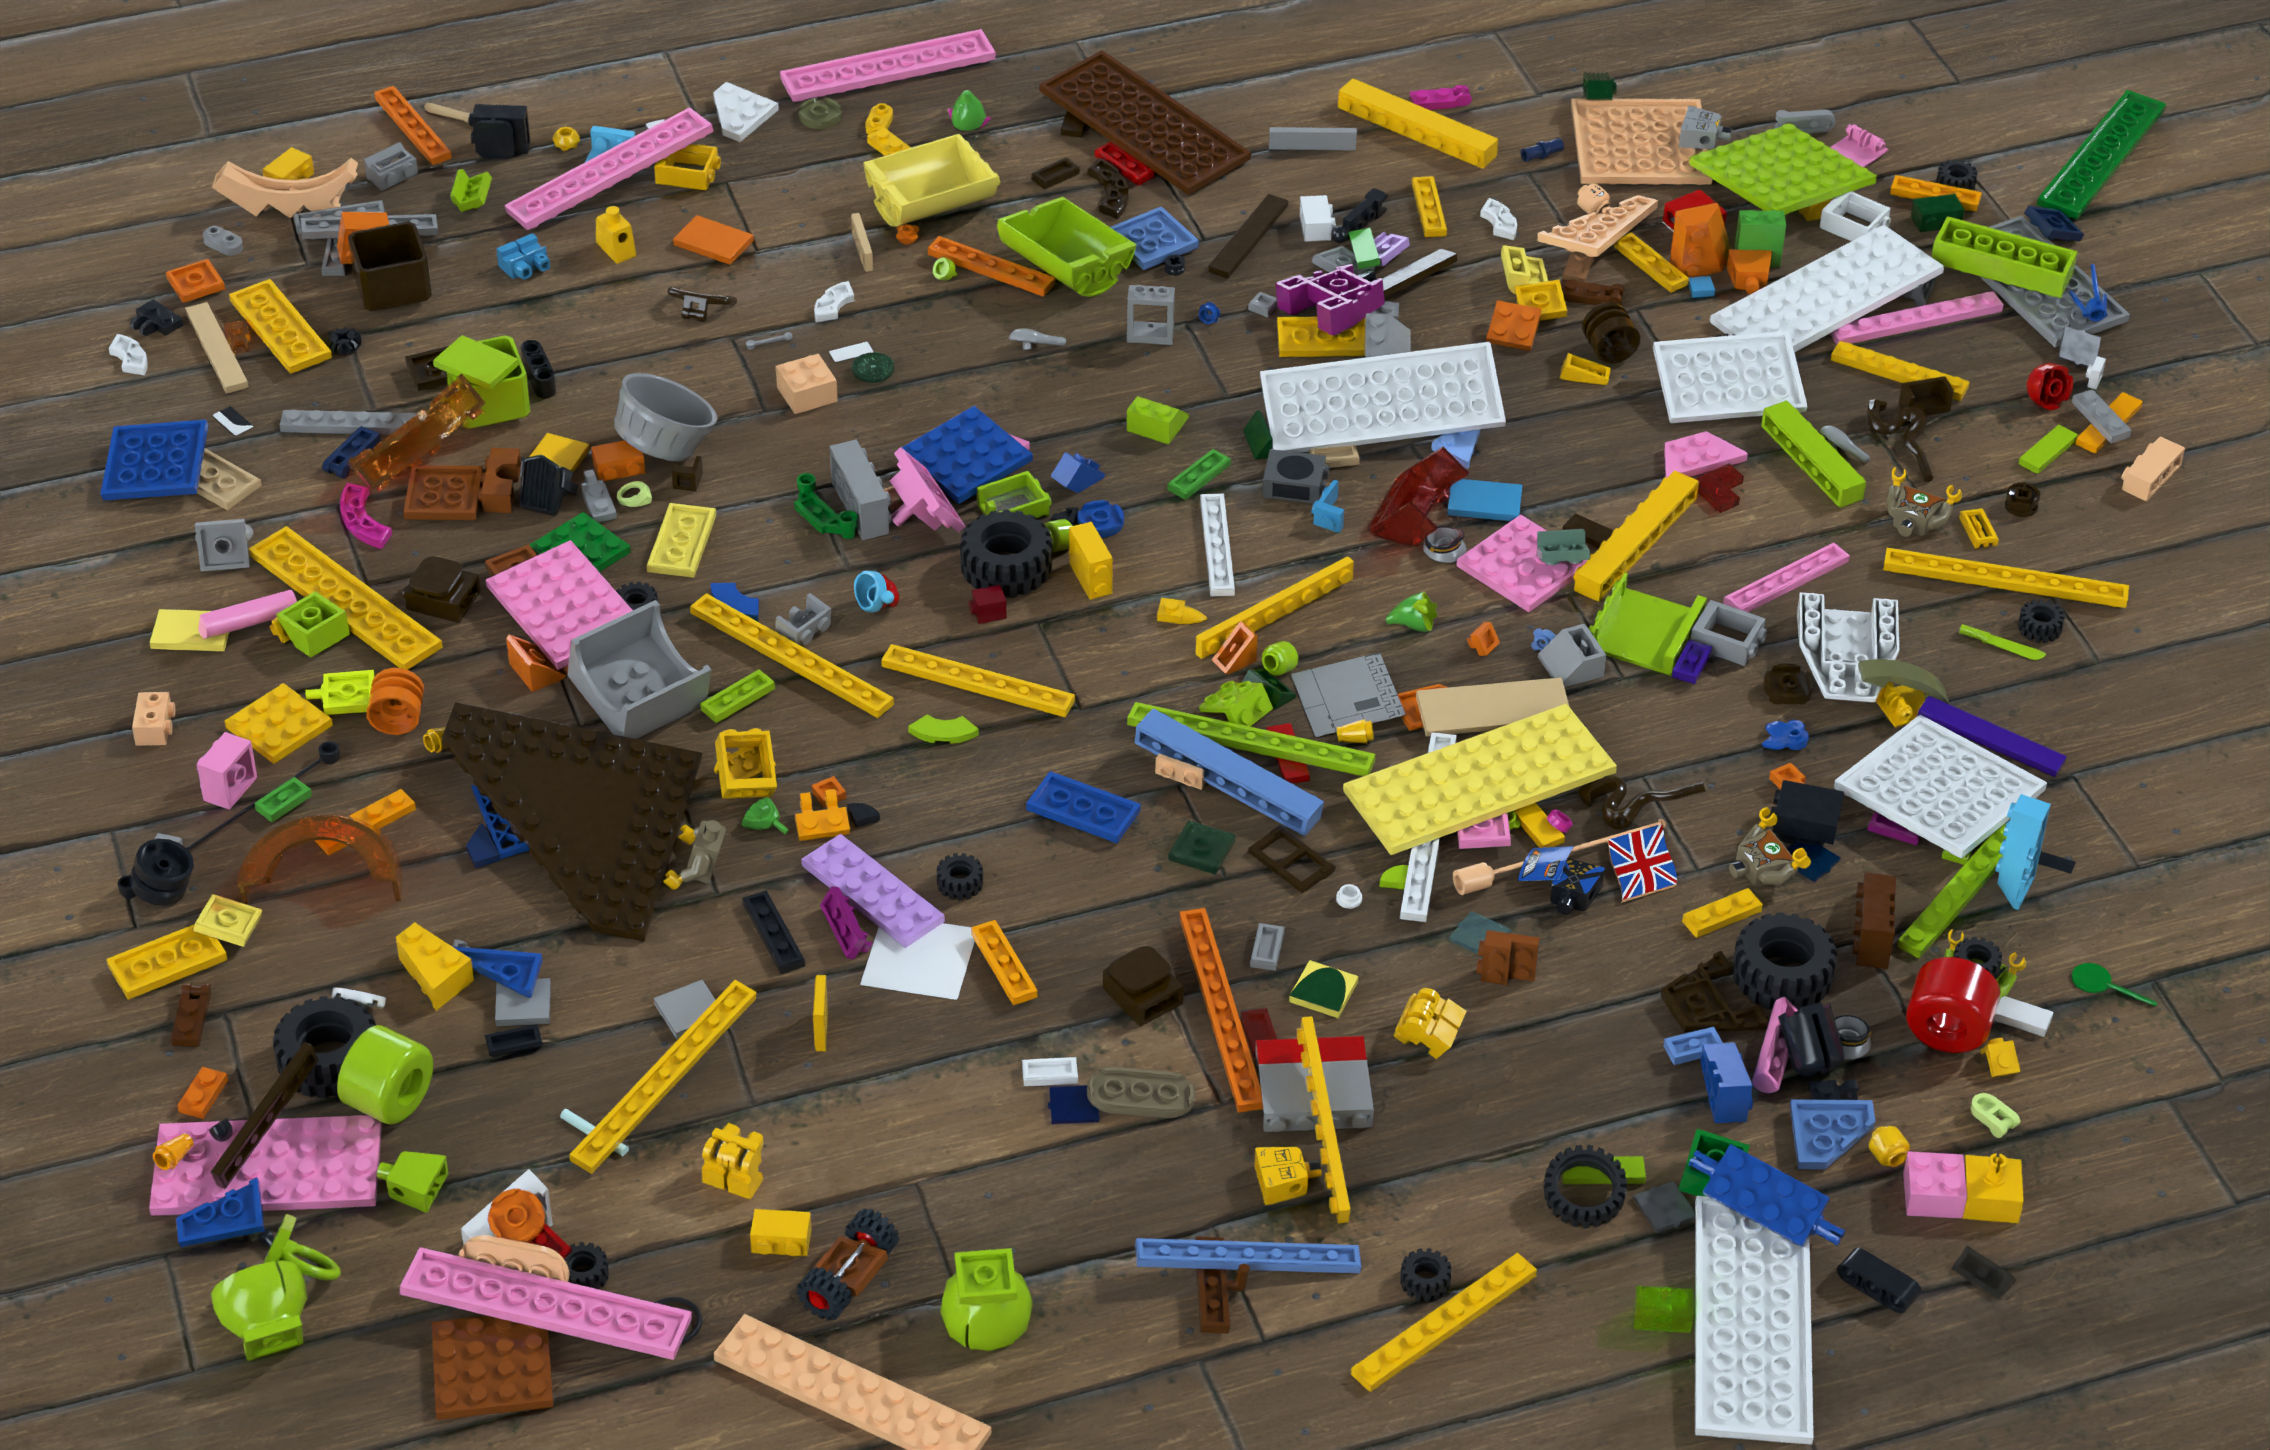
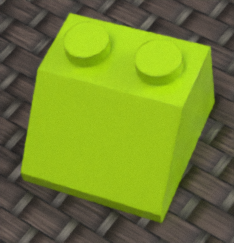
(1154, 420)
(314, 624)

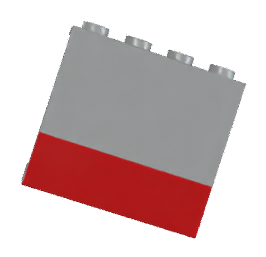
(1285, 1090)

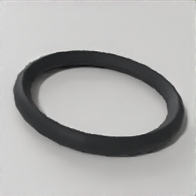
(693, 1306)

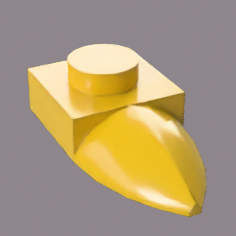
(1176, 612)

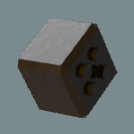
(390, 266)

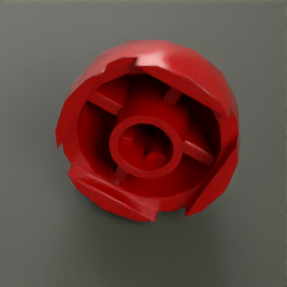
(2049, 385)

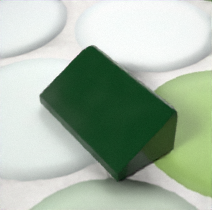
(1258, 436)
(1277, 692)

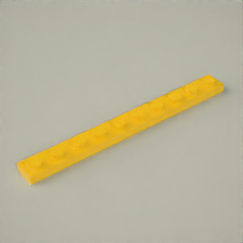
(2006, 577)
(792, 655)
(662, 1077)

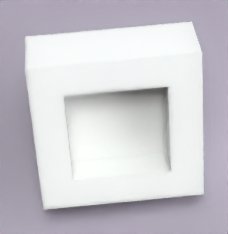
(2095, 372)

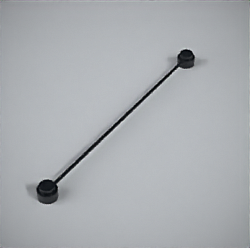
(328, 753)

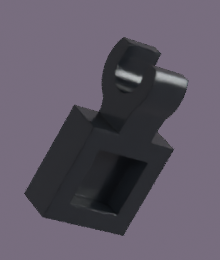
(1830, 1091)

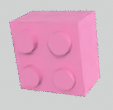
(227, 770)
(1935, 1185)

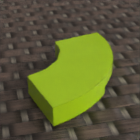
(953, 730)

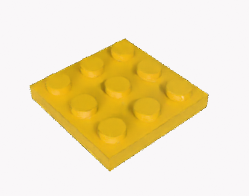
(278, 723)

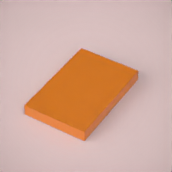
(713, 239)

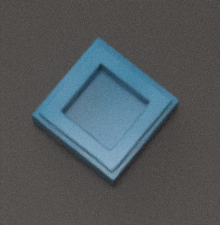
(1701, 286)

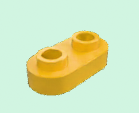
(879, 118)

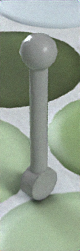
(751, 344)

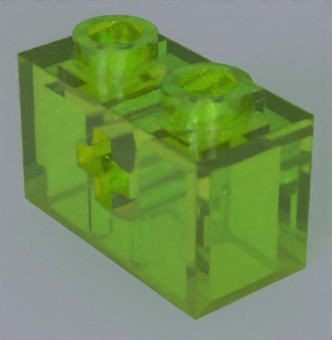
(1663, 1309)

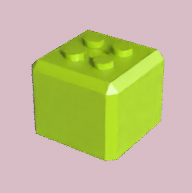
(509, 397)

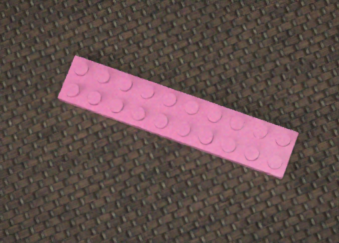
(887, 65)
(608, 168)
(546, 1303)

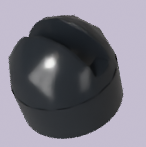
(221, 1131)

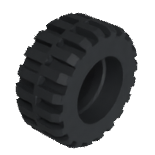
(1006, 533)
(1787, 938)
(319, 1023)

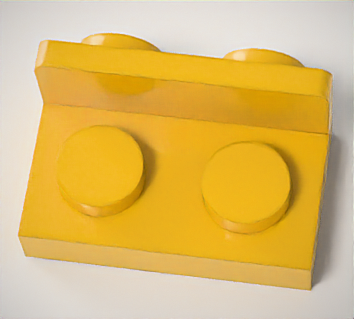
(744, 763)

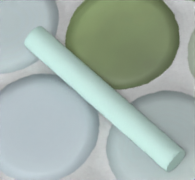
(586, 1127)

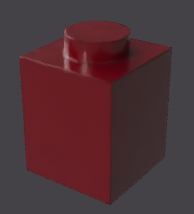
(988, 604)

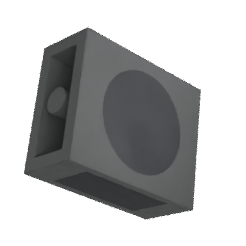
(1295, 476)

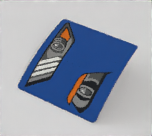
(1544, 863)

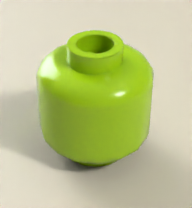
(1059, 533)
(1279, 658)

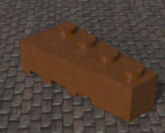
(1876, 920)

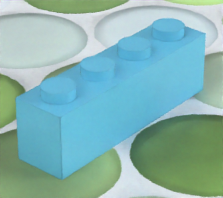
(2022, 847)

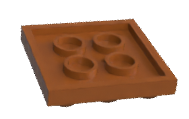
(443, 492)

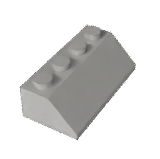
(1385, 336)

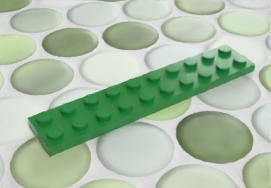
(2101, 154)

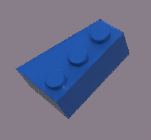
(1726, 1082)

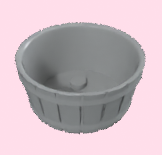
(662, 416)

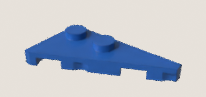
(509, 968)

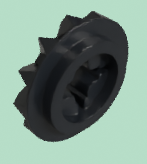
(349, 340)

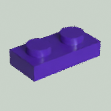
(1692, 661)

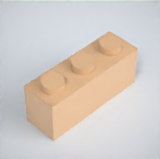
(2152, 468)

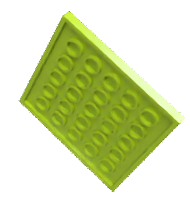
(1782, 169)

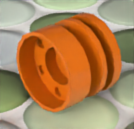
(395, 701)

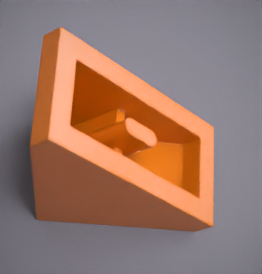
(1237, 650)

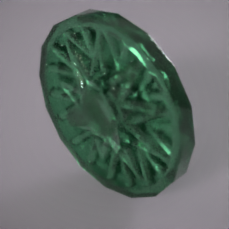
(872, 367)

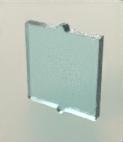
(1473, 930)

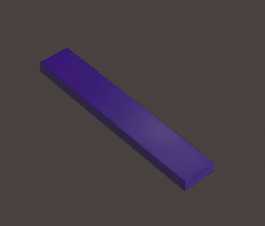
(1993, 736)

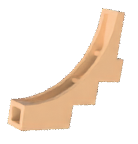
(288, 196)

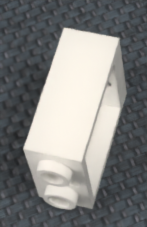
(1857, 205)

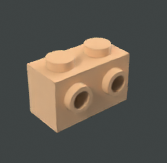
(153, 718)

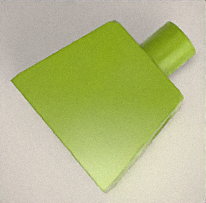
(415, 1178)

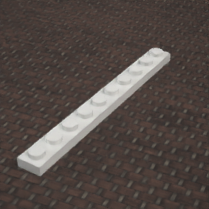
(1422, 860)

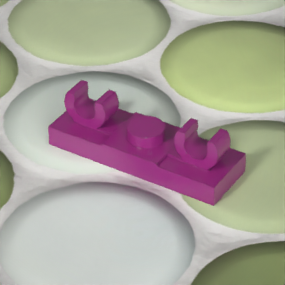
(844, 923)

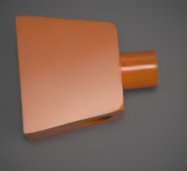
(1749, 269)

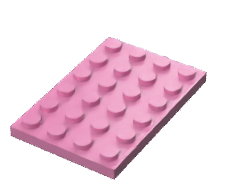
(557, 599)

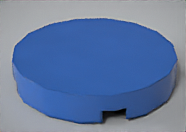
(1104, 516)

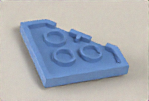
(1828, 1129)

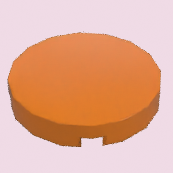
(516, 1215)

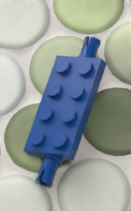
(1767, 1196)

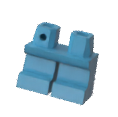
(523, 257)

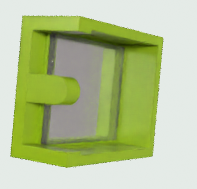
(1014, 493)

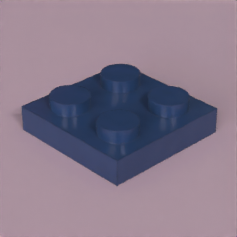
(2053, 224)

